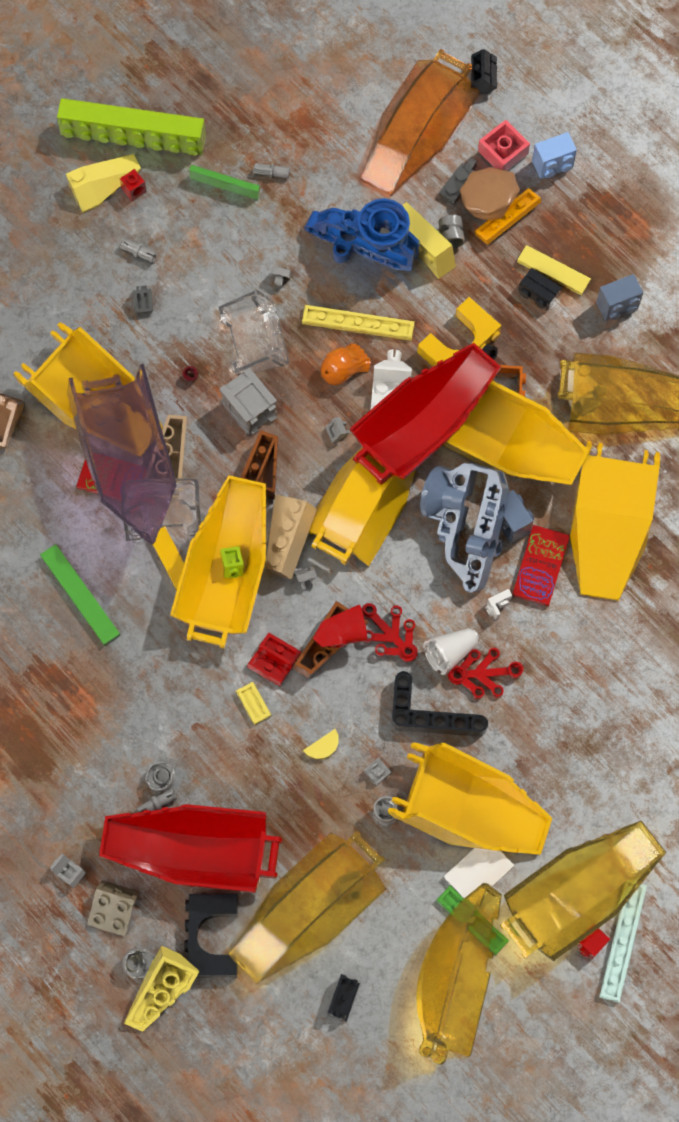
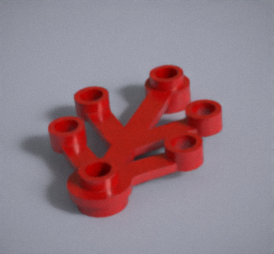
(391, 635)
(482, 673)

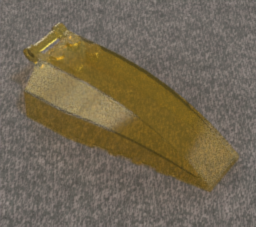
(619, 395)

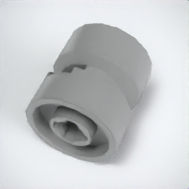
(452, 230)
(380, 811)

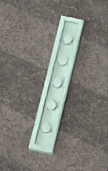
(622, 947)

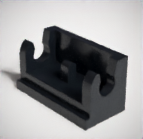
(343, 998)

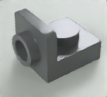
(142, 299)

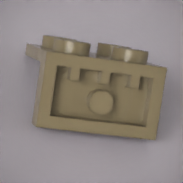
(112, 907)

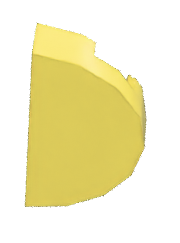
(323, 747)

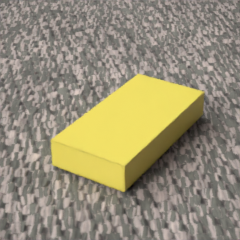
(253, 703)

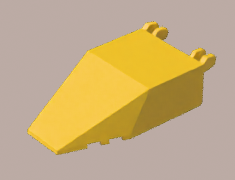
(74, 358)
(518, 438)
(611, 521)
(471, 803)

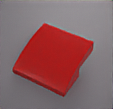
(274, 659)

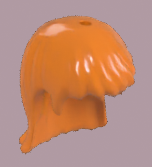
(344, 363)

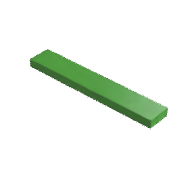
(80, 595)

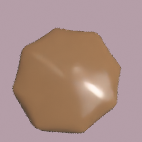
(489, 193)

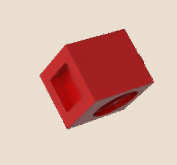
(133, 185)
(593, 944)

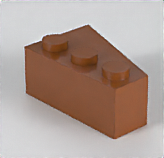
(263, 462)

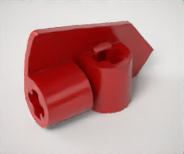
(342, 629)

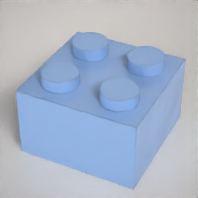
(554, 155)

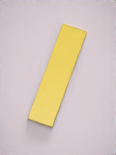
(554, 270)

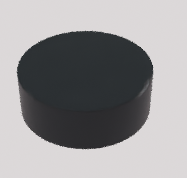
(490, 350)

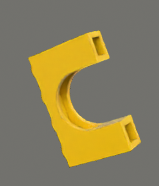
(481, 324)

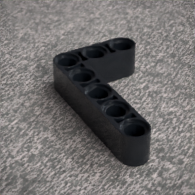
(430, 716)

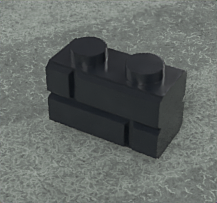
(484, 71)
(539, 289)

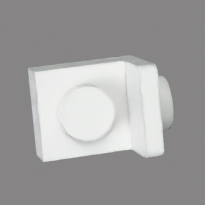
(499, 600)

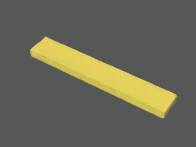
(358, 322)

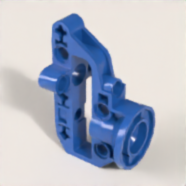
(366, 225)

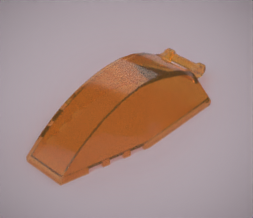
(419, 121)

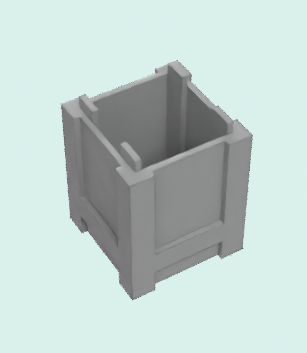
(248, 402)

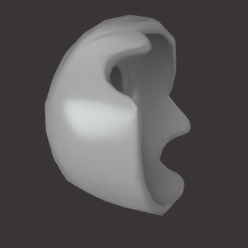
(160, 776)
(137, 962)

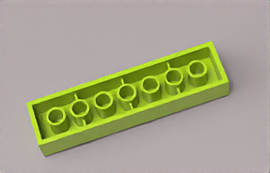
(131, 126)

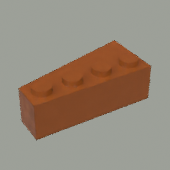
(314, 655)

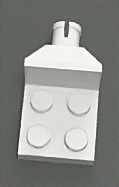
(388, 376)

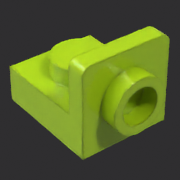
(232, 562)

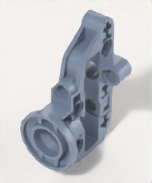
(446, 495)

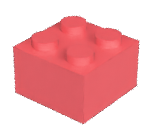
(503, 146)

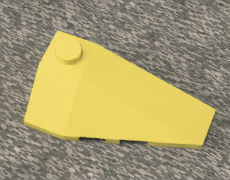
(99, 180)
(164, 982)

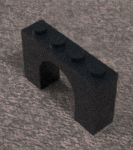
(200, 909)

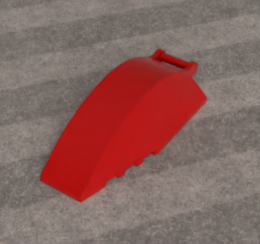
(423, 413)
(193, 845)

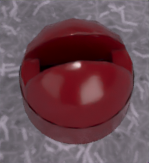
(193, 370)

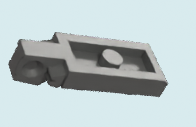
(452, 188)

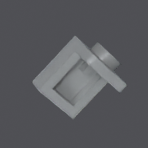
(67, 870)

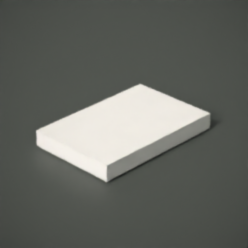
(478, 868)

